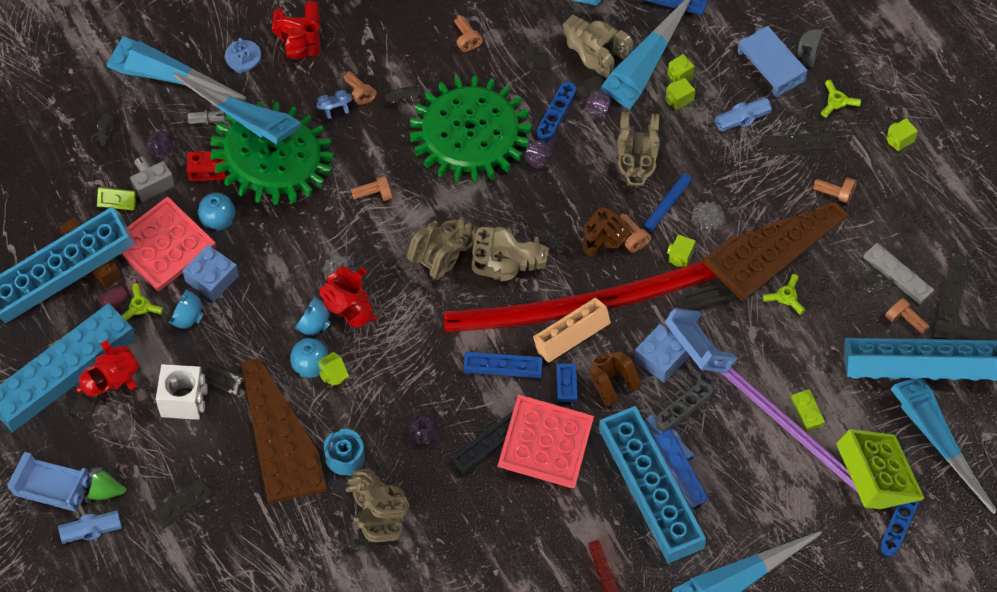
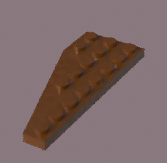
(759, 255)
(285, 451)

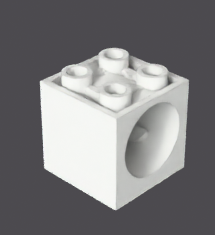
(175, 378)

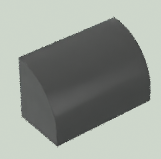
(809, 47)

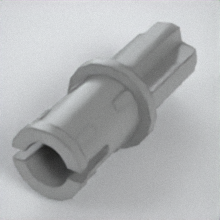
(205, 117)

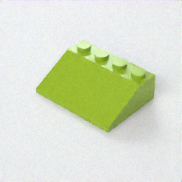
(878, 469)

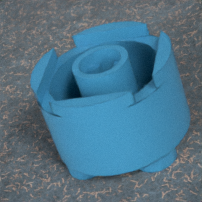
(344, 452)

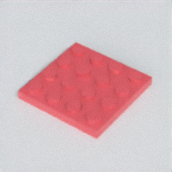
(164, 243)
(546, 441)

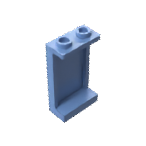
(773, 60)
(685, 328)
(49, 483)

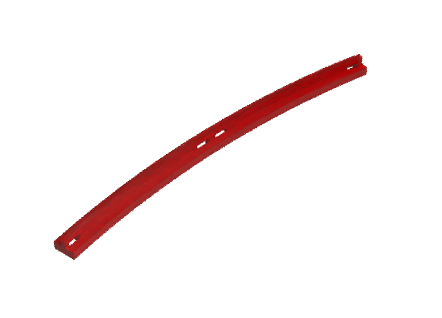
(559, 308)

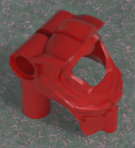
(302, 33)

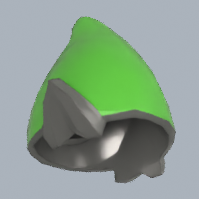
(102, 486)

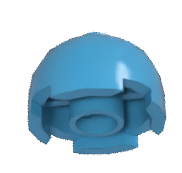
(216, 211)
(187, 311)
(314, 318)
(305, 357)

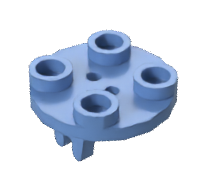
(245, 62)
(340, 98)

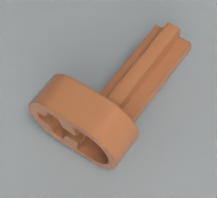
(470, 39)
(362, 93)
(380, 185)
(843, 193)
(638, 237)
(902, 308)

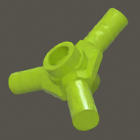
(837, 99)
(787, 295)
(140, 305)

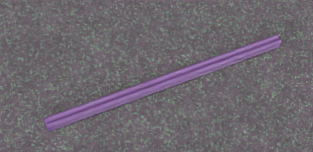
(789, 425)

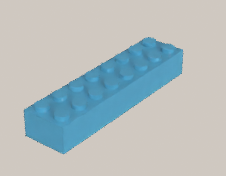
(63, 263)
(920, 358)
(60, 366)
(652, 484)

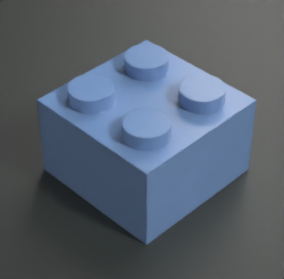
(210, 273)
(661, 353)

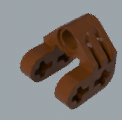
(614, 227)
(606, 367)

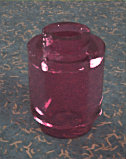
(113, 296)

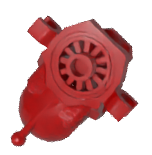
(349, 301)
(109, 371)

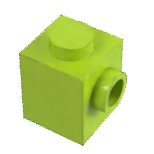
(681, 68)
(679, 93)
(901, 134)
(681, 251)
(332, 369)

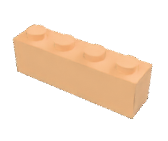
(572, 330)

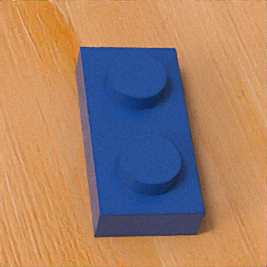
(566, 383)

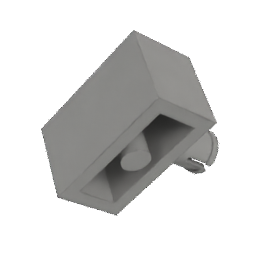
(151, 180)

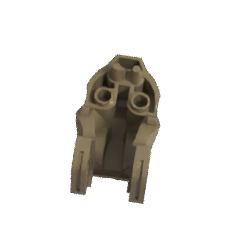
(589, 41)
(638, 150)
(441, 245)
(505, 255)
(381, 505)

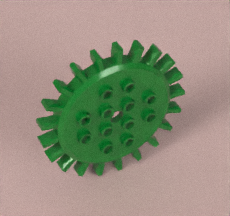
(471, 155)
(247, 166)

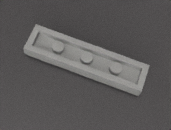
(899, 273)

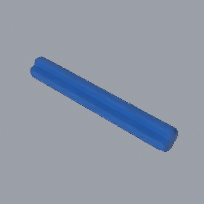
(667, 202)

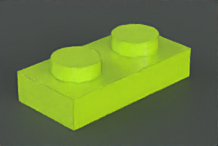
(117, 198)
(807, 410)

